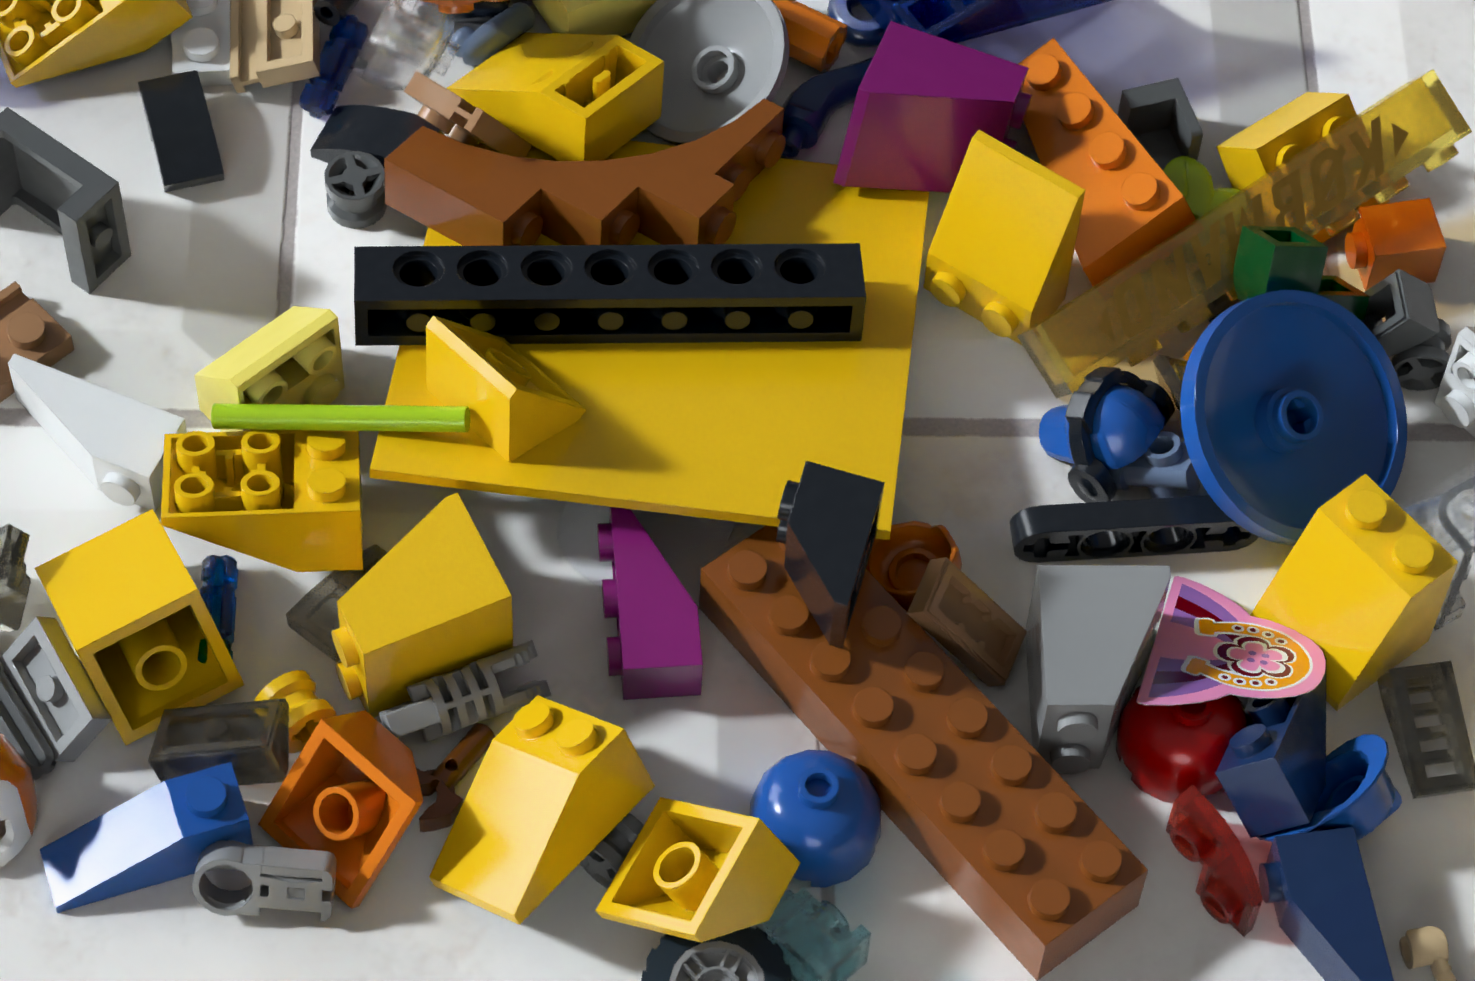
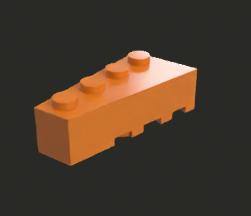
(1081, 138)

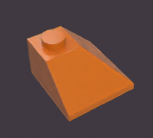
(347, 797)

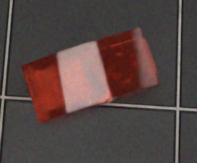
(1227, 877)

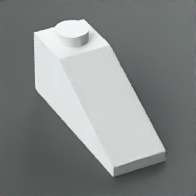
(101, 431)

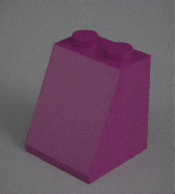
(923, 108)

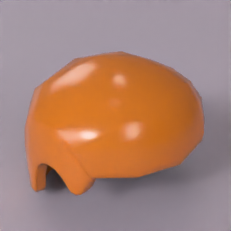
(904, 558)

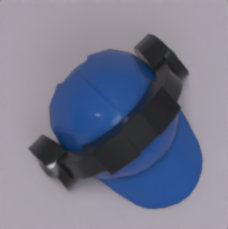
(1105, 428)

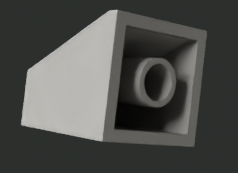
(1085, 654)

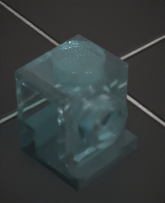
(816, 938)

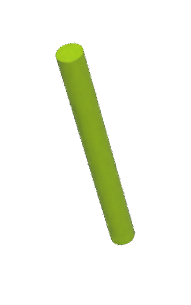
(340, 417)

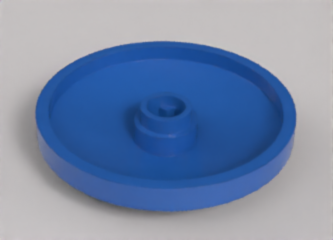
(1289, 410)

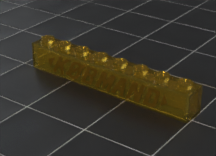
(1196, 264)

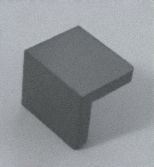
(1162, 120)

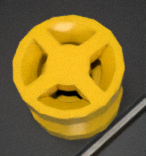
(304, 705)

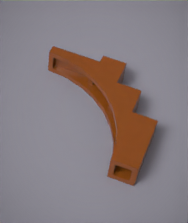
(511, 200)

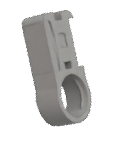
(278, 875)

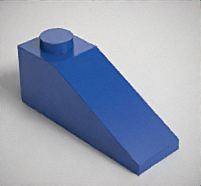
(147, 838)

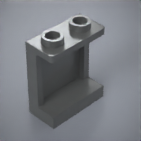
(65, 195)

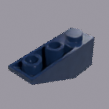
(1277, 762)

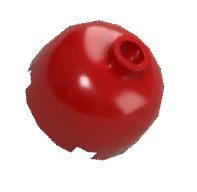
(1177, 744)

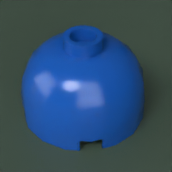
(822, 813)

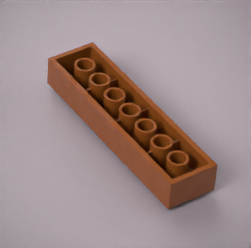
(937, 753)

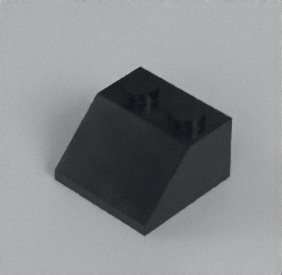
(828, 538)

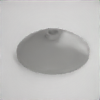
(699, 44)

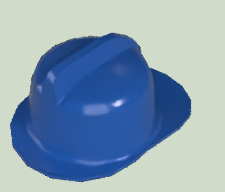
(1355, 791)

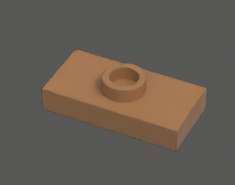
(967, 622)

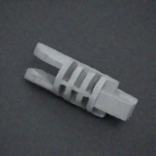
(463, 696)

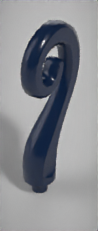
(820, 96)

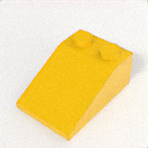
(1004, 239)
(538, 807)

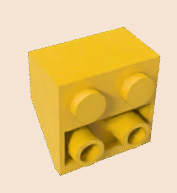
(1282, 136)

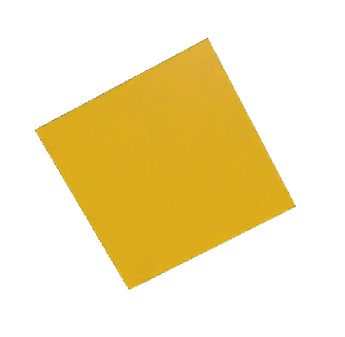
(715, 421)

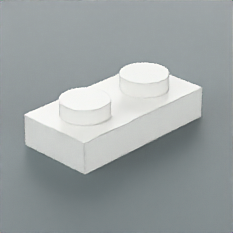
(204, 42)

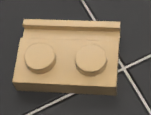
(273, 42)

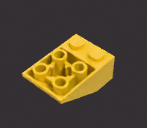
(69, 35)
(569, 92)
(269, 494)

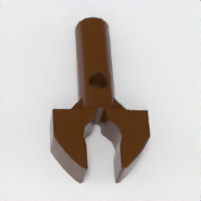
(448, 775)

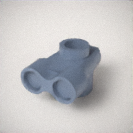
(1162, 469)

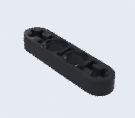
(1124, 529)

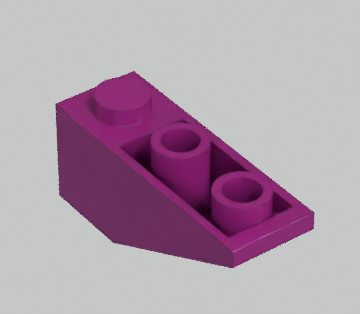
(655, 616)

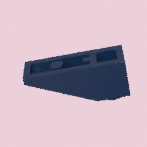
(1326, 904)

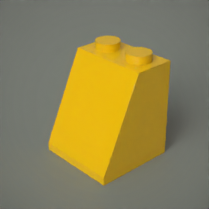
(1360, 587)
(422, 610)
(138, 625)

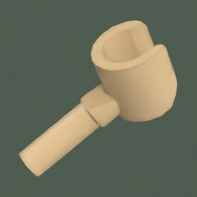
(1427, 947)

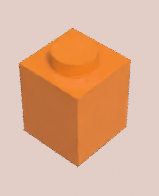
(1395, 238)

